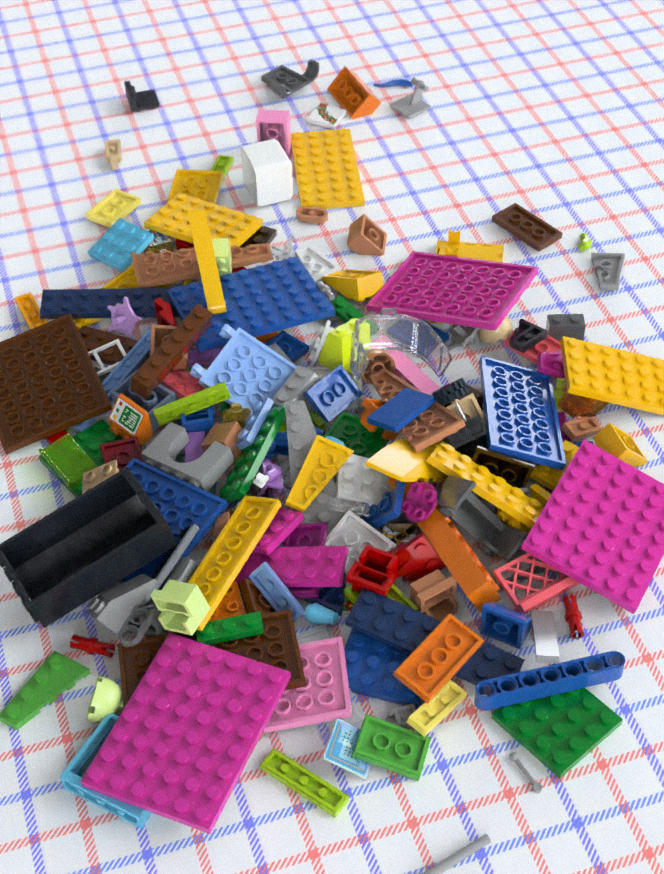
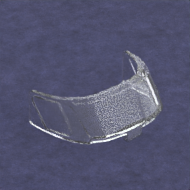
(396, 332)

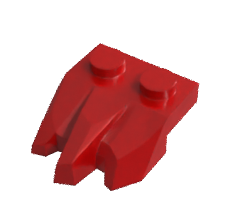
(164, 313)
(416, 558)

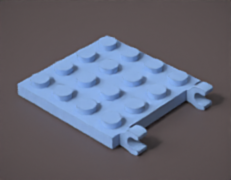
(247, 368)

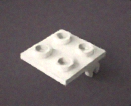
(319, 343)

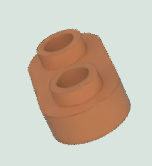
(312, 215)

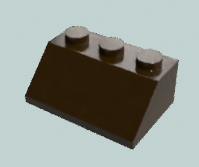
(511, 469)

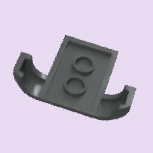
(286, 81)

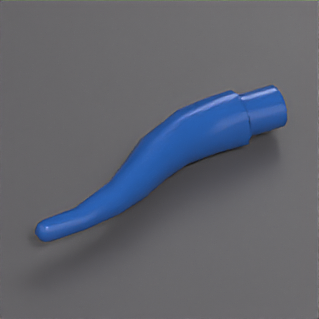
(397, 82)

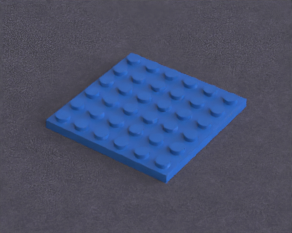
(179, 505)

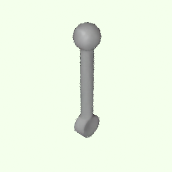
(537, 787)

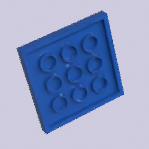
(372, 668)

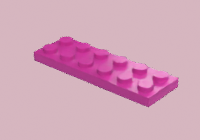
(301, 565)

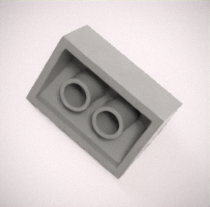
(295, 386)

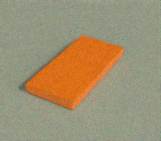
(438, 658)

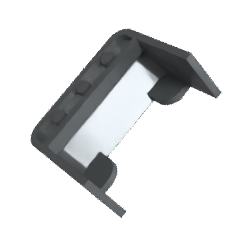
(477, 519)

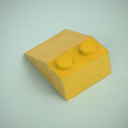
(355, 283)

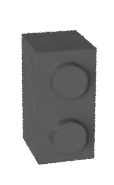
(566, 325)

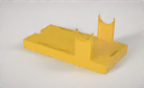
(479, 251)

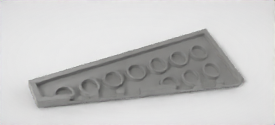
(300, 440)

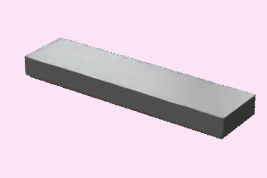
(544, 636)

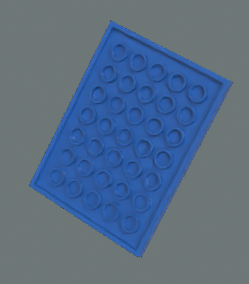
(257, 301)

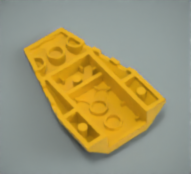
(405, 465)

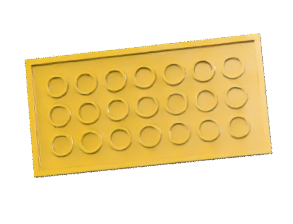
(326, 169)

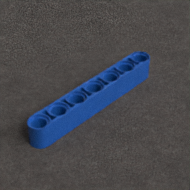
(538, 679)

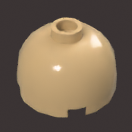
(491, 336)

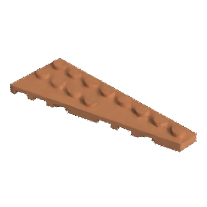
(171, 267)
(426, 428)

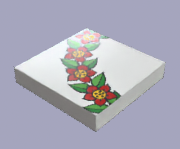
(326, 116)

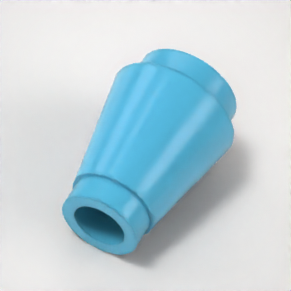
(319, 614)

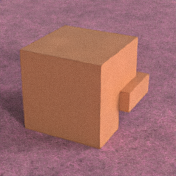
(225, 434)
(434, 595)

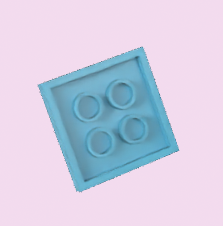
(118, 243)

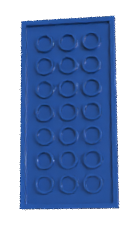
(521, 413)

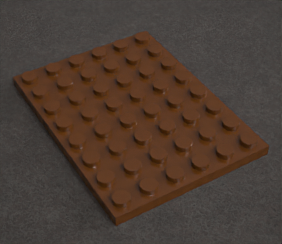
(46, 384)

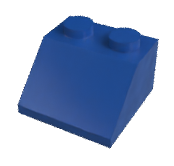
(504, 624)

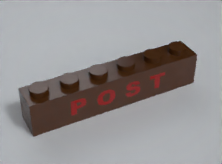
(171, 351)

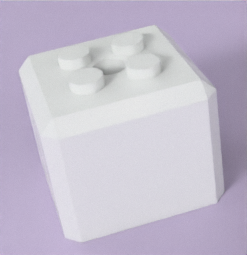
(267, 172)

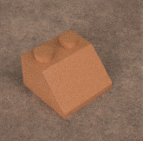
(366, 237)

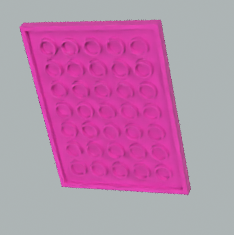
(454, 289)
(603, 526)
(187, 732)

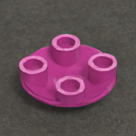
(419, 501)

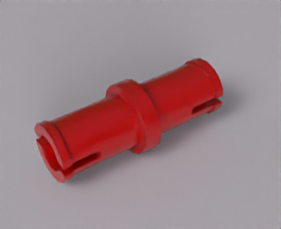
(573, 616)
(92, 646)

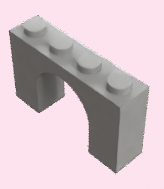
(200, 472)

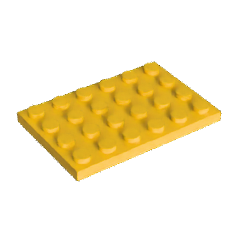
(222, 221)
(613, 375)

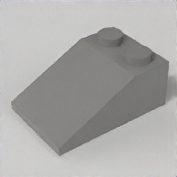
(116, 604)

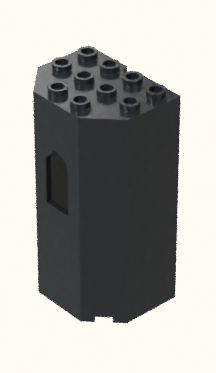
(105, 525)

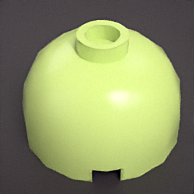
(104, 700)

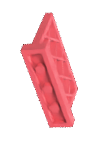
(538, 597)

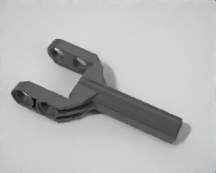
(148, 615)

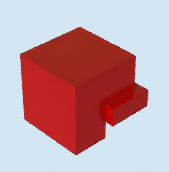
(374, 571)

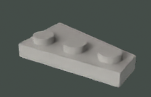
(608, 269)

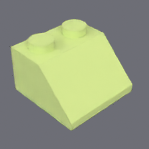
(222, 255)

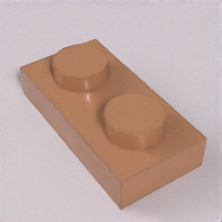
(581, 428)

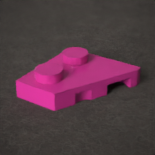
(551, 364)

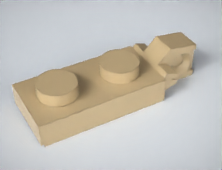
(113, 153)

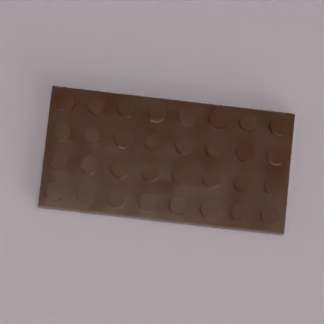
(275, 647)

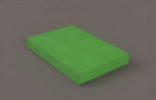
(391, 747)

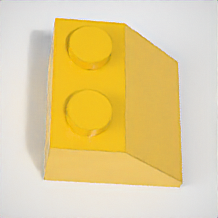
(620, 445)

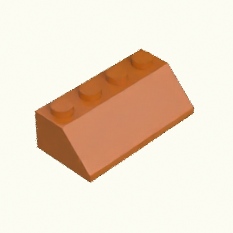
(353, 94)

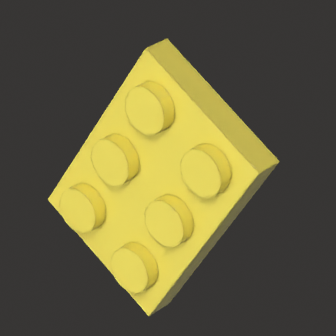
(112, 207)

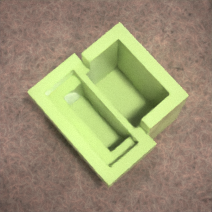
(181, 606)

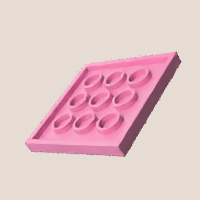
(325, 691)

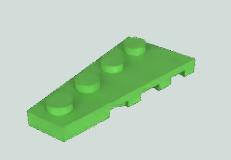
(42, 689)

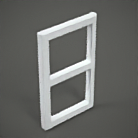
(94, 352)

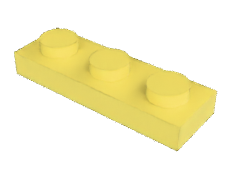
(431, 714)

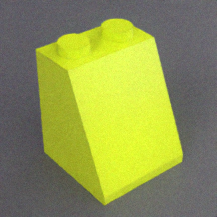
(337, 347)

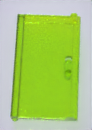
(66, 460)

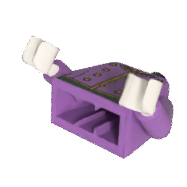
(267, 482)

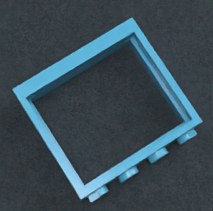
(72, 778)

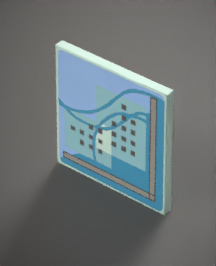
(341, 748)

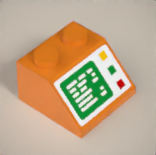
(130, 420)

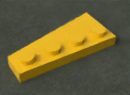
(318, 469)

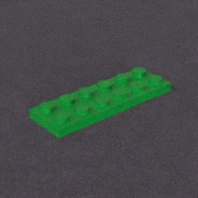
(252, 457)

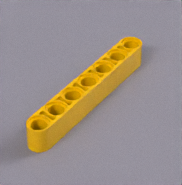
(207, 261)

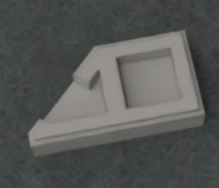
(400, 715)

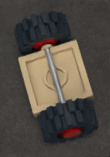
(464, 408)

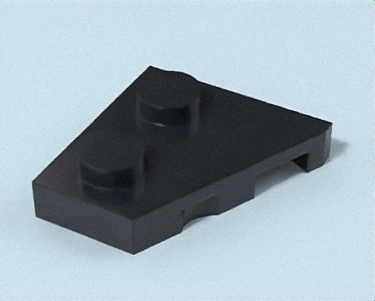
(527, 336)

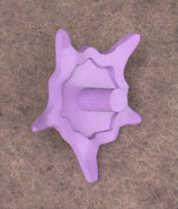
(123, 318)

